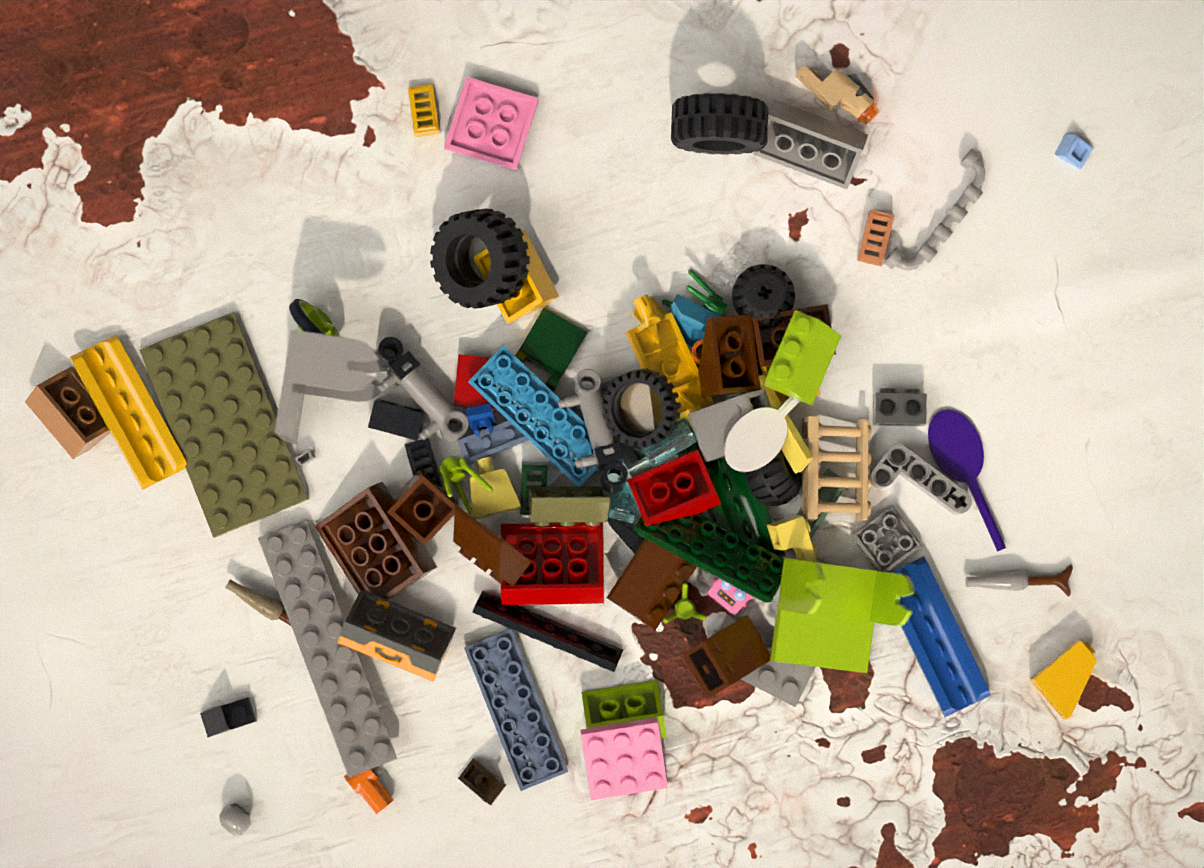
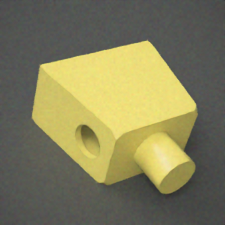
(500, 499)

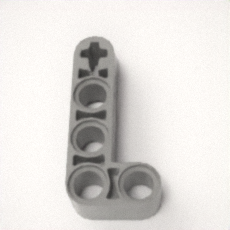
(924, 484)

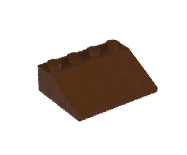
(374, 546)

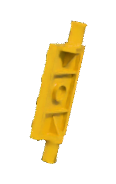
(662, 349)

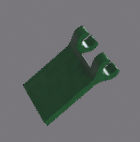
(551, 345)

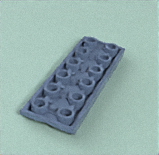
(516, 709)

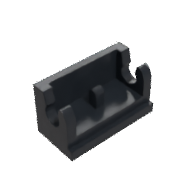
(396, 419)

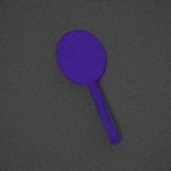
(961, 457)

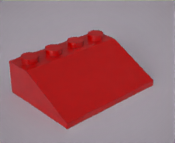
(563, 564)

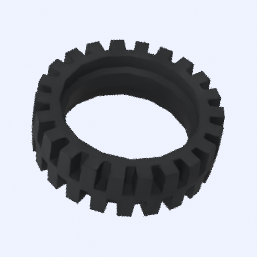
(615, 416)

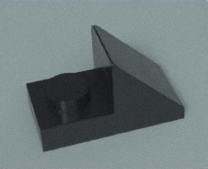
(228, 717)

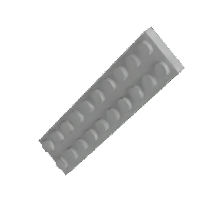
(332, 666)

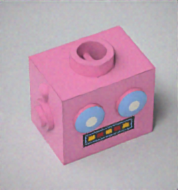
(728, 596)

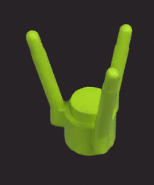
(453, 470)
(684, 608)

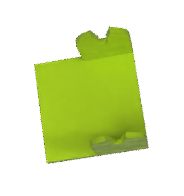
(831, 612)

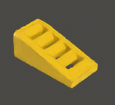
(424, 130)

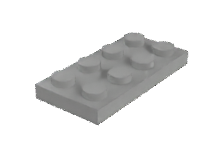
(778, 679)

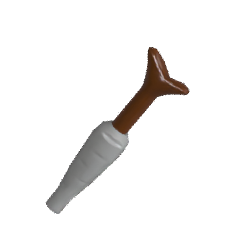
(1020, 580)

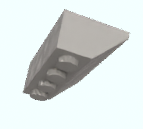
(812, 144)

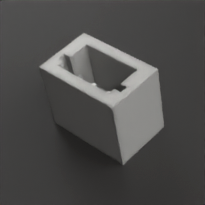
(305, 458)

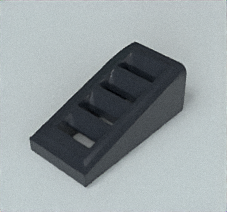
(429, 453)
(627, 534)

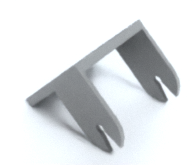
(323, 368)

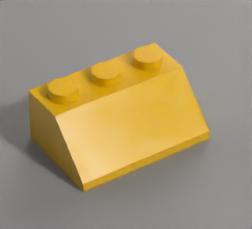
(534, 294)

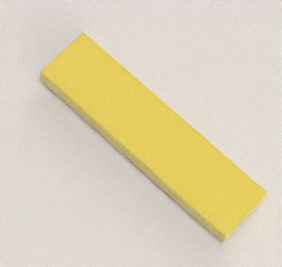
(794, 446)

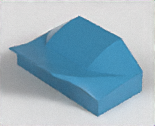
(690, 319)

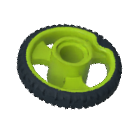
(311, 318)

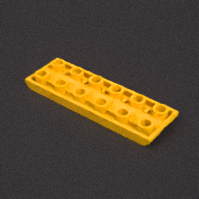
(129, 412)

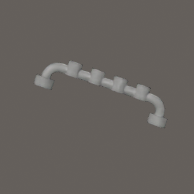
(942, 231)

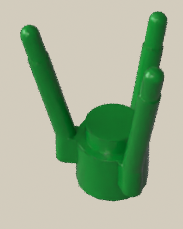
(713, 302)

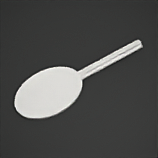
(758, 436)

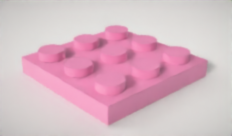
(491, 123)
(624, 758)

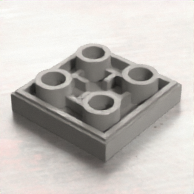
(886, 540)

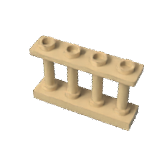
(812, 481)

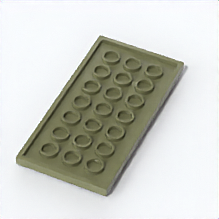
(223, 424)

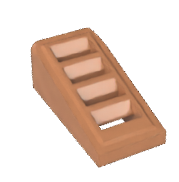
(881, 216)

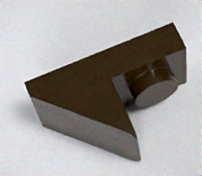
(482, 781)

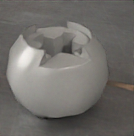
(235, 819)

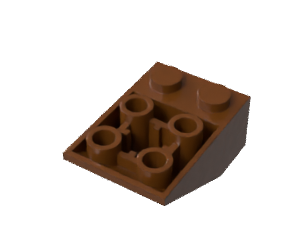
(727, 656)

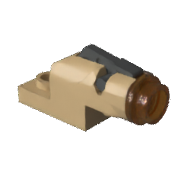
(840, 89)

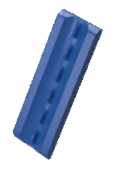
(939, 643)

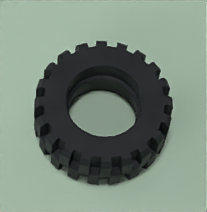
(719, 124)
(453, 263)

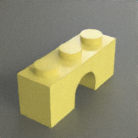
(794, 534)

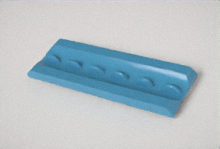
(535, 413)

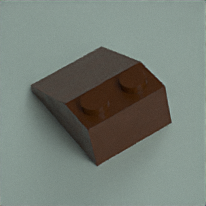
(728, 357)

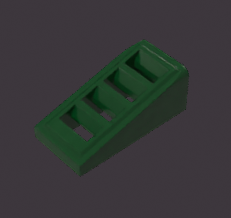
(531, 466)

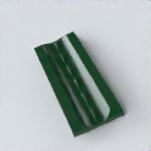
(739, 507)
(719, 553)

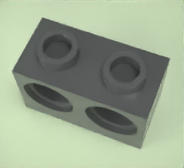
(900, 415)

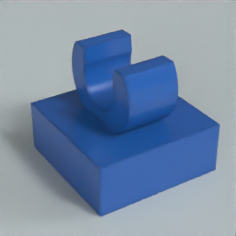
(481, 418)

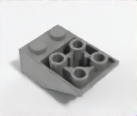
(715, 422)

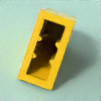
(1066, 677)

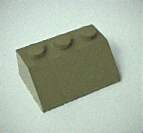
(568, 505)

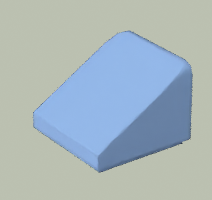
(1073, 150)

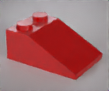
(674, 490)

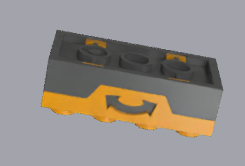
(396, 635)

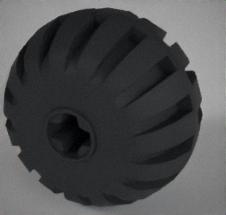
(772, 280)
(774, 482)

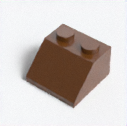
(423, 507)

